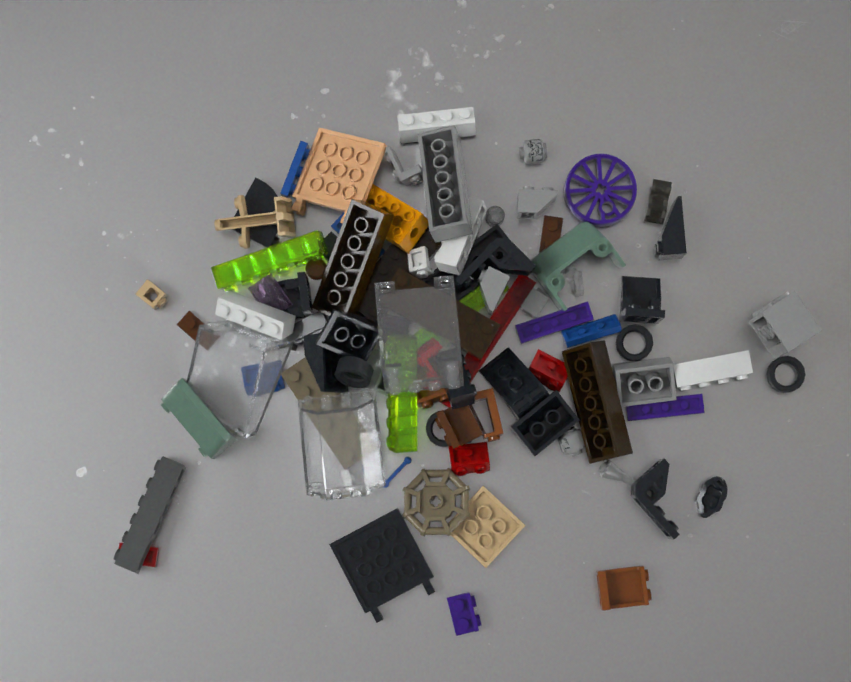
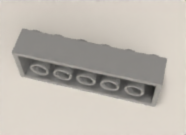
(445, 184)

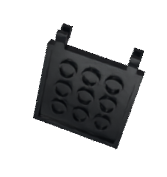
(382, 562)

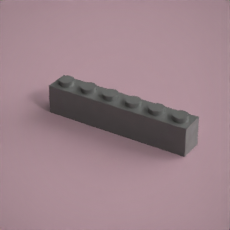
(149, 515)

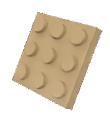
(487, 528)

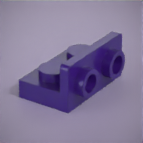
(463, 613)

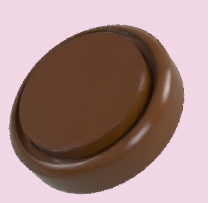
(315, 269)

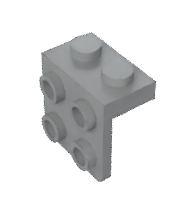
(407, 177)

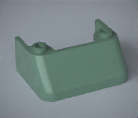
(567, 250)
(197, 419)

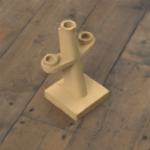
(282, 217)

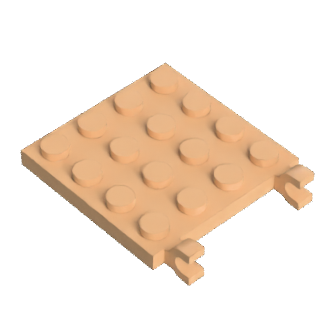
(337, 171)

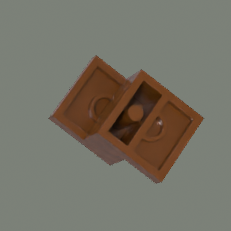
(459, 425)

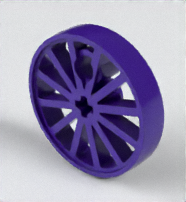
(603, 184)

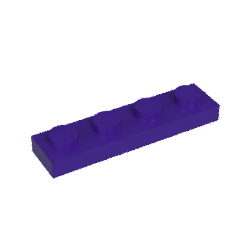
(554, 322)
(681, 406)

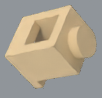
(147, 290)

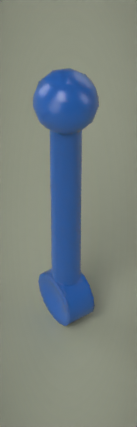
(407, 460)

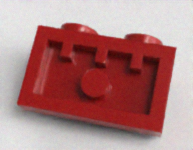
(549, 370)
(470, 459)

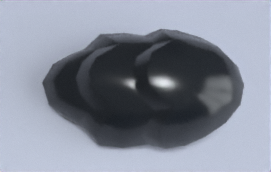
(712, 496)

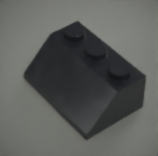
(544, 423)

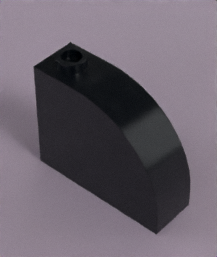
(258, 201)

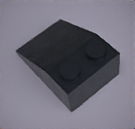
(672, 241)
(349, 335)
(323, 365)

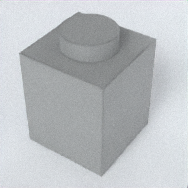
(534, 302)

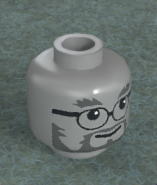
(533, 151)
(572, 442)

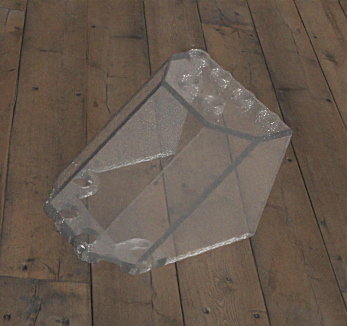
(341, 445)

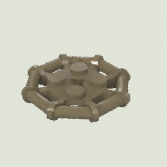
(444, 509)

